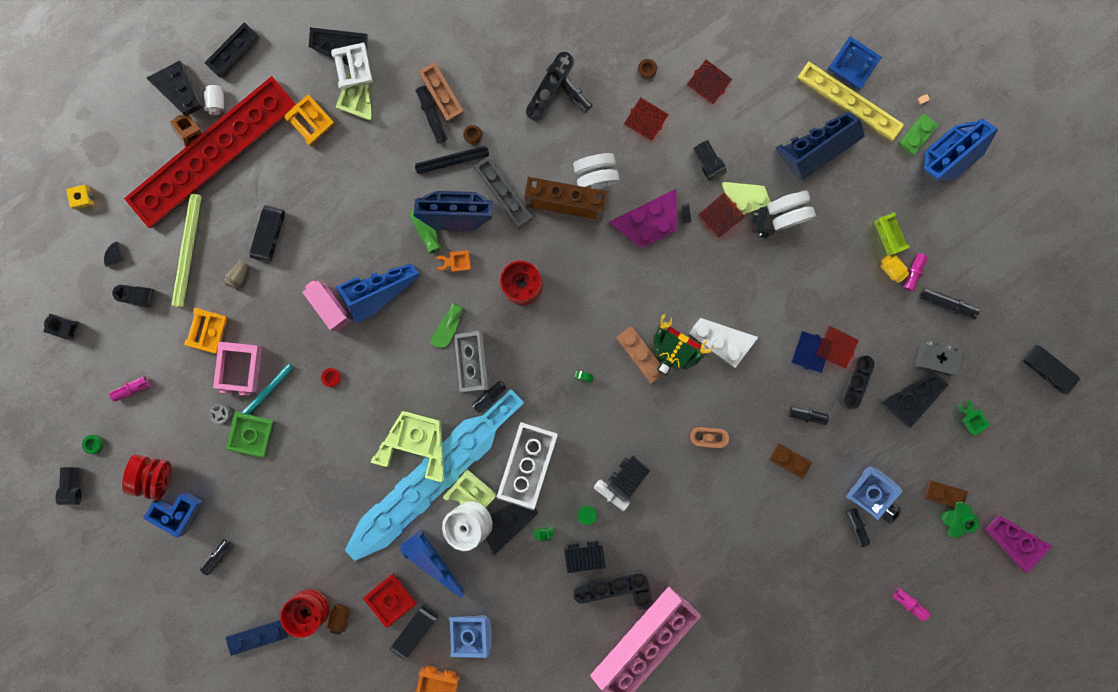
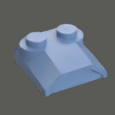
(874, 492)
(470, 636)

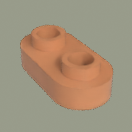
(708, 438)

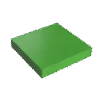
(249, 434)

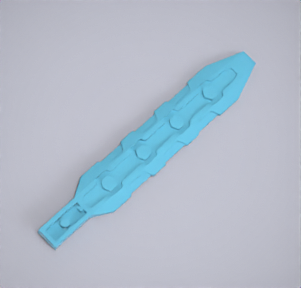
(415, 492)

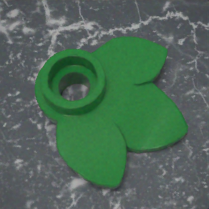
(957, 520)

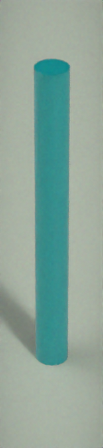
(268, 389)

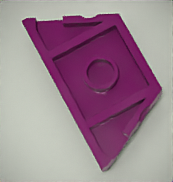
(650, 221)

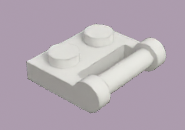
(358, 65)

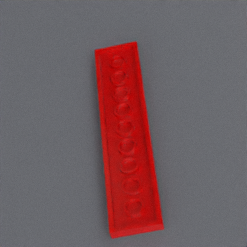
(210, 152)

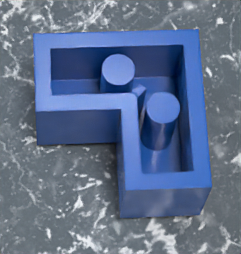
(174, 518)

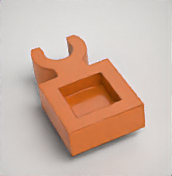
(458, 261)

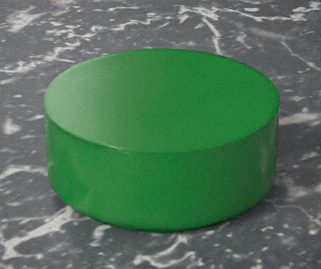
(583, 377)
(92, 444)
(586, 515)

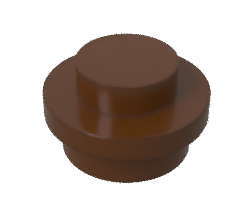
(472, 134)

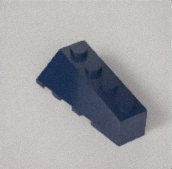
(821, 145)

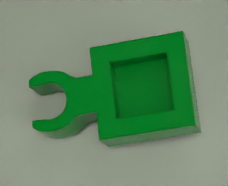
(973, 420)
(543, 534)

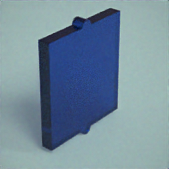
(806, 352)

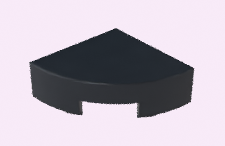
(113, 254)

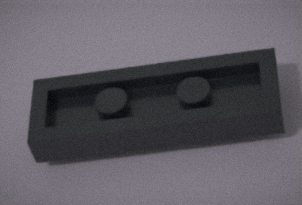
(231, 50)

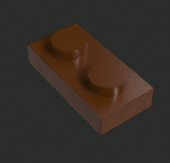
(790, 460)
(944, 493)

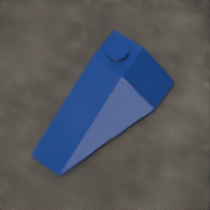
(425, 556)

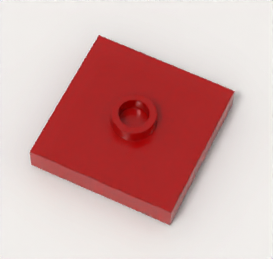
(390, 600)

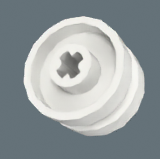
(596, 171)
(790, 208)
(467, 525)

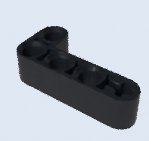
(612, 591)

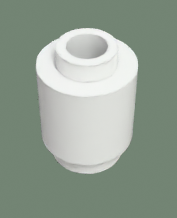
(213, 100)

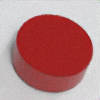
(331, 377)

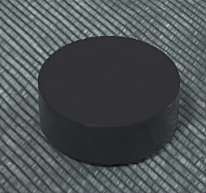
(686, 213)
(892, 513)

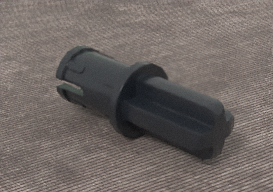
(489, 396)
(808, 415)
(858, 527)
(216, 557)

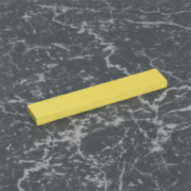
(850, 101)

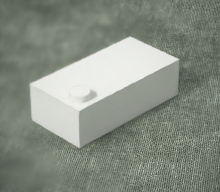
(527, 466)

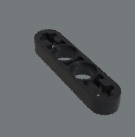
(552, 87)

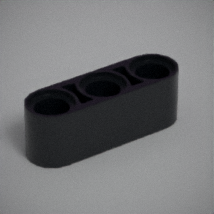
(267, 233)
(1051, 369)
(863, 375)
(413, 632)

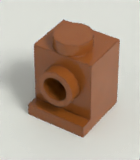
(185, 129)

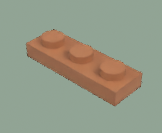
(441, 92)
(640, 354)

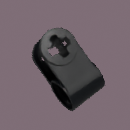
(135, 295)

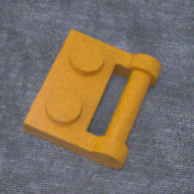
(313, 115)
(211, 333)

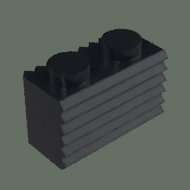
(627, 478)
(584, 556)

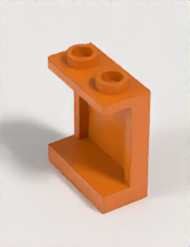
(437, 681)

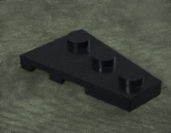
(326, 40)
(177, 88)
(915, 399)
(508, 523)

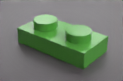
(918, 134)

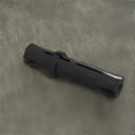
(572, 91)
(427, 106)
(957, 306)

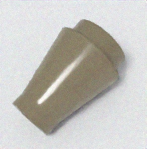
(236, 275)

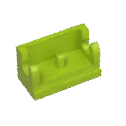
(891, 234)

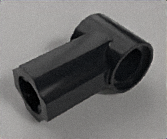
(711, 164)
(68, 490)

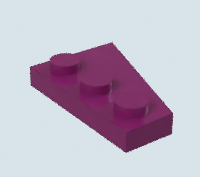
(1018, 544)

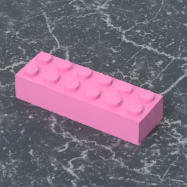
(646, 644)

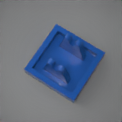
(854, 63)

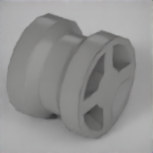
(216, 413)

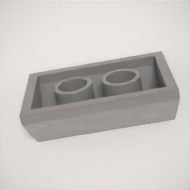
(471, 361)

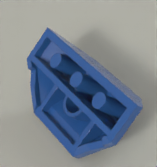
(958, 149)

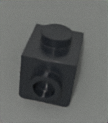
(759, 220)

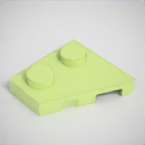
(356, 101)
(748, 197)
(470, 489)

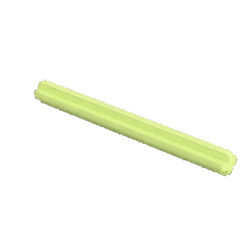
(186, 250)

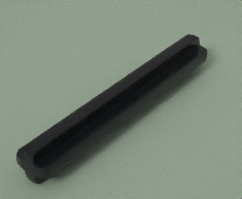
(452, 159)

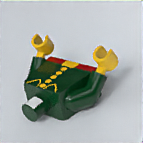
(676, 349)

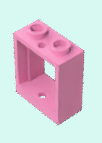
(327, 305)
(253, 373)

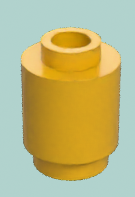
(894, 268)

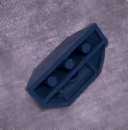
(453, 210)

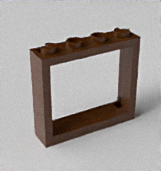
(564, 199)

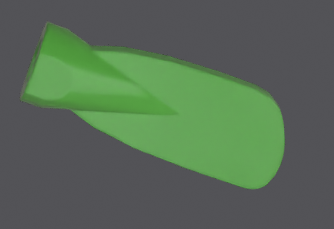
(427, 234)
(447, 327)

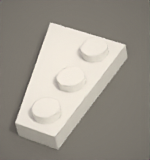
(728, 343)

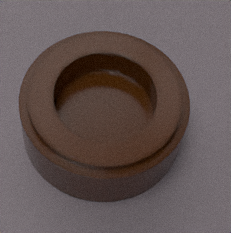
(647, 69)

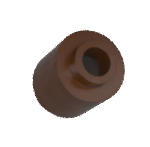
(339, 619)

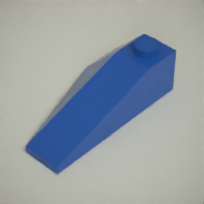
(369, 295)

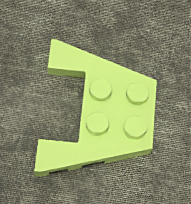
(418, 436)

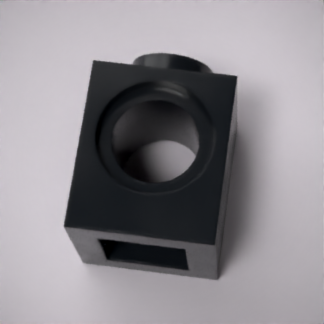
(68, 328)

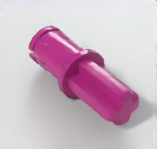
(915, 272)
(129, 389)
(911, 605)

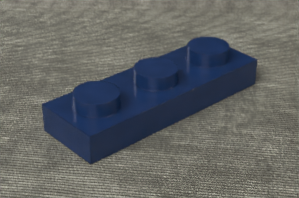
(255, 637)

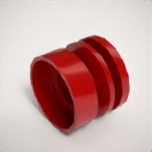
(516, 273)
(146, 477)
(295, 617)

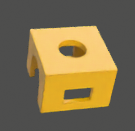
(84, 201)

